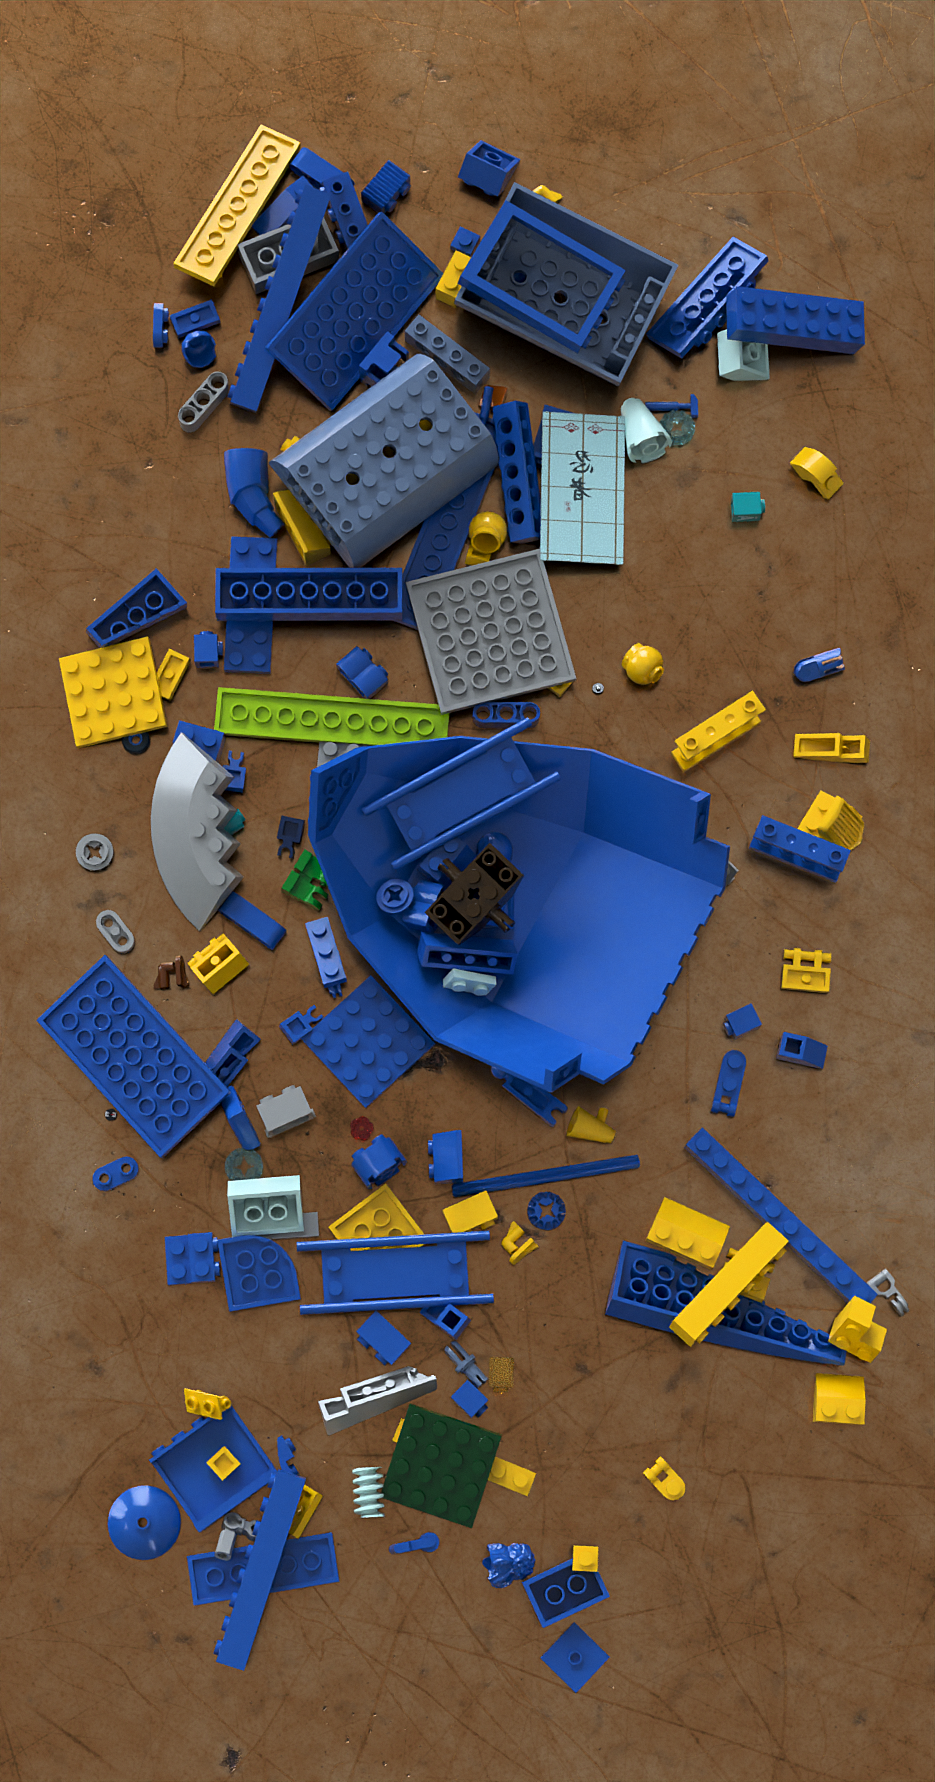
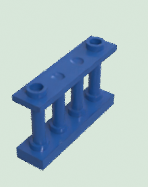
(799, 849)

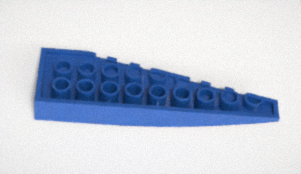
(656, 1287)

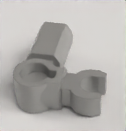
(231, 1527)

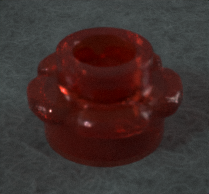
(362, 1134)

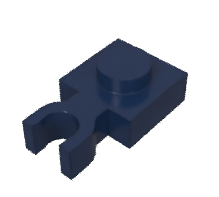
(290, 831)

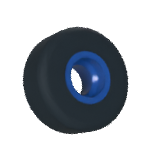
(139, 747)

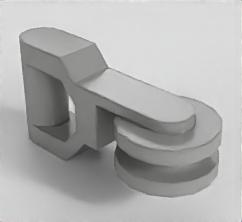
(901, 1304)

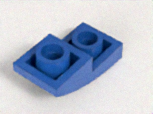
(285, 1453)

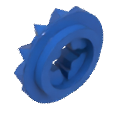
(396, 887)
(547, 1222)

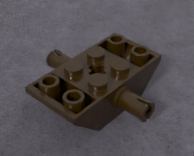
(494, 881)

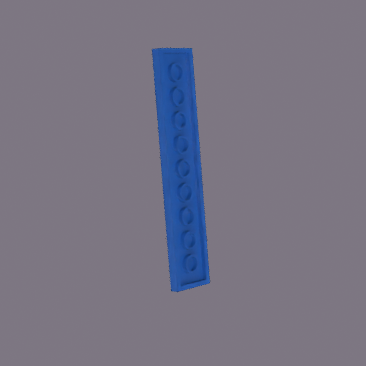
(444, 536)

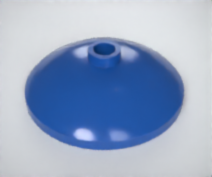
(161, 1528)

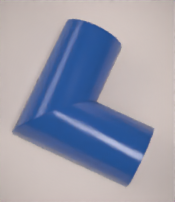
(239, 1121)

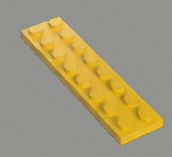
(237, 205)

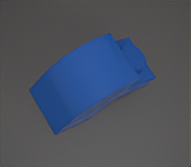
(447, 1318)

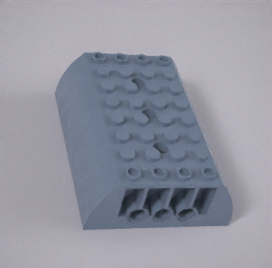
(555, 270)
(392, 491)

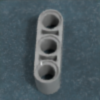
(208, 392)

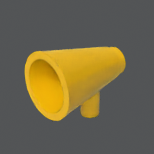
(588, 1127)

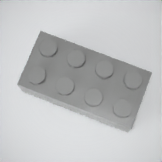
(261, 251)

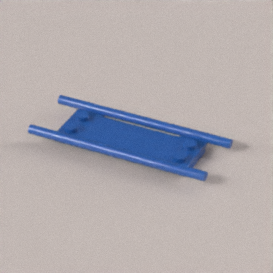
(461, 793)
(395, 1272)

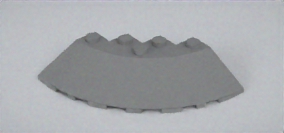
(190, 831)

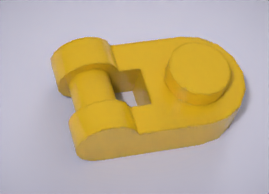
(672, 1486)

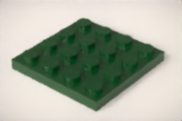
(440, 1465)

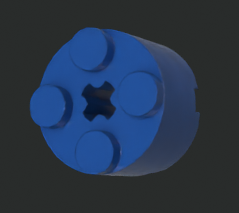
(378, 1161)

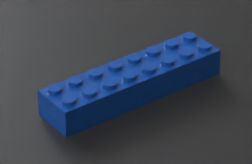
(308, 594)

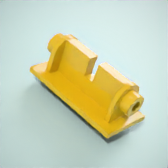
(206, 1404)

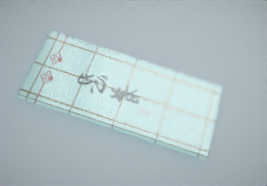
(582, 488)

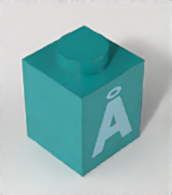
(747, 506)

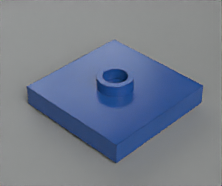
(575, 1657)

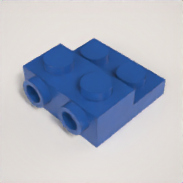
(191, 1258)

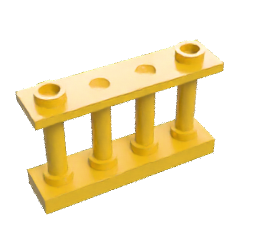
(718, 731)

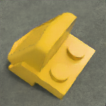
(833, 821)

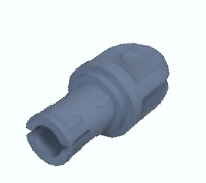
(467, 1366)

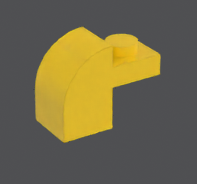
(819, 470)

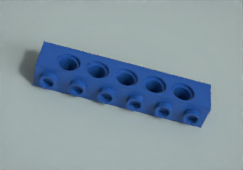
(517, 414)

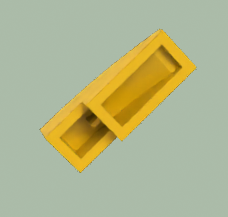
(832, 747)

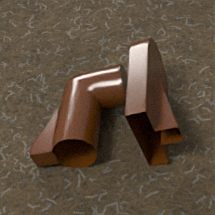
(164, 969)

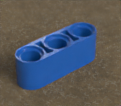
(313, 167)
(494, 710)
(252, 920)

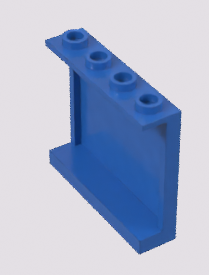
(193, 1480)

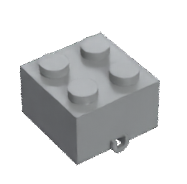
(284, 1111)

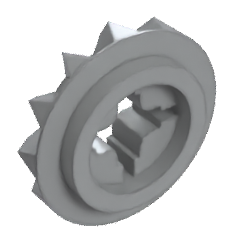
(94, 841)

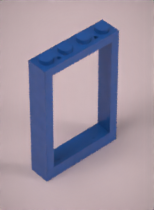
(519, 309)

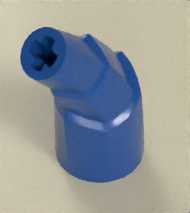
(248, 488)

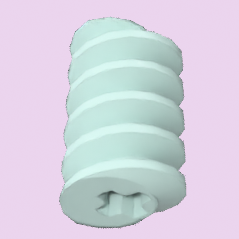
(368, 1492)

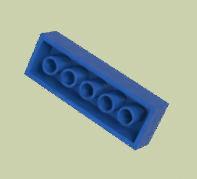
(795, 320)

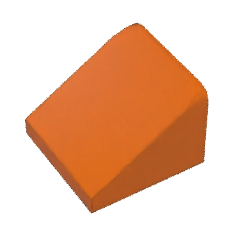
(498, 396)

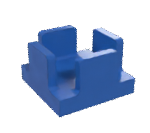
(381, 360)

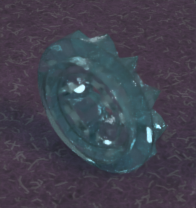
(688, 426)
(236, 1157)

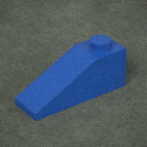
(279, 211)

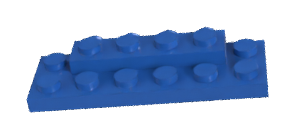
(703, 302)

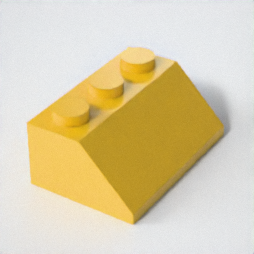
(303, 531)
(688, 1233)

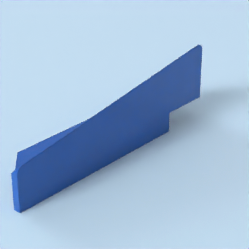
(229, 1054)

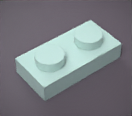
(469, 982)

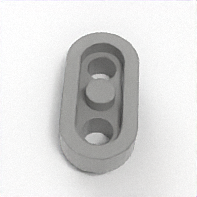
(115, 932)

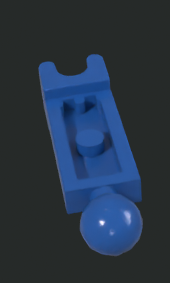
(533, 1097)

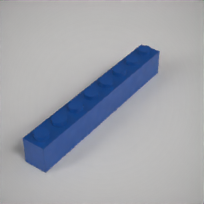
(261, 1569)

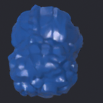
(508, 1563)

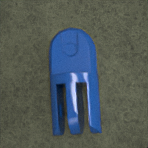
(819, 665)

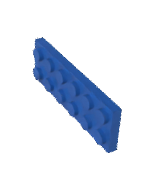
(250, 642)
(302, 1564)

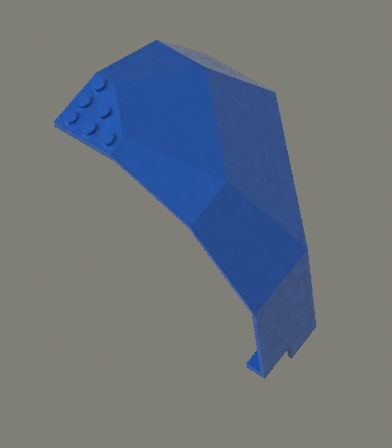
(600, 918)

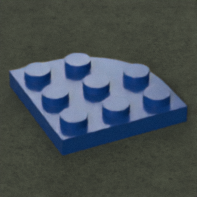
(256, 1272)

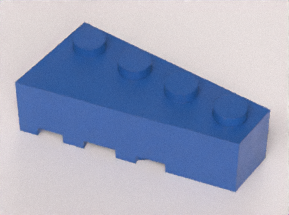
(138, 609)

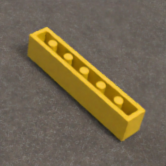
(728, 1284)

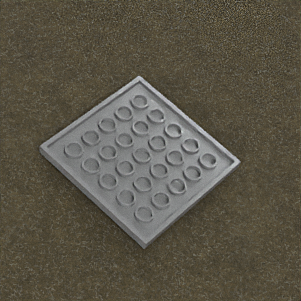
(490, 631)

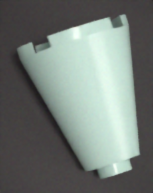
(643, 432)

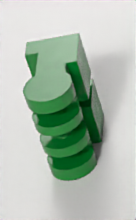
(299, 880)

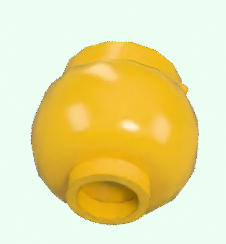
(487, 532)
(643, 664)

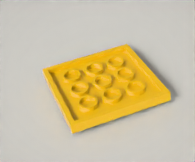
(113, 692)

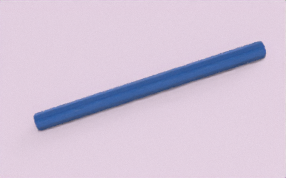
(545, 1175)

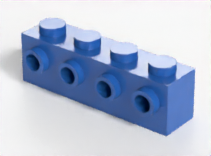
(344, 208)
(472, 955)

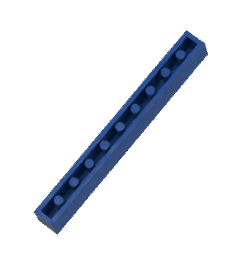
(280, 298)
(770, 1209)

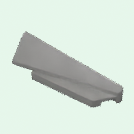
(374, 1397)

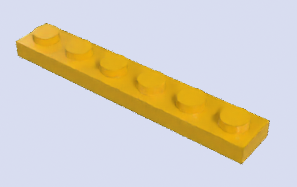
(502, 1472)

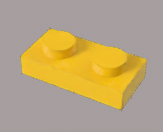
(171, 673)
(306, 1506)

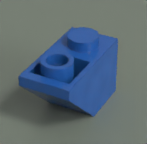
(801, 1050)

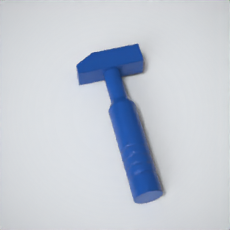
(486, 404)
(669, 406)

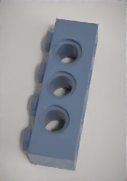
(447, 354)

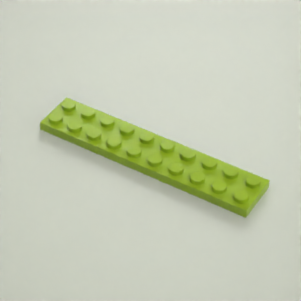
(326, 718)

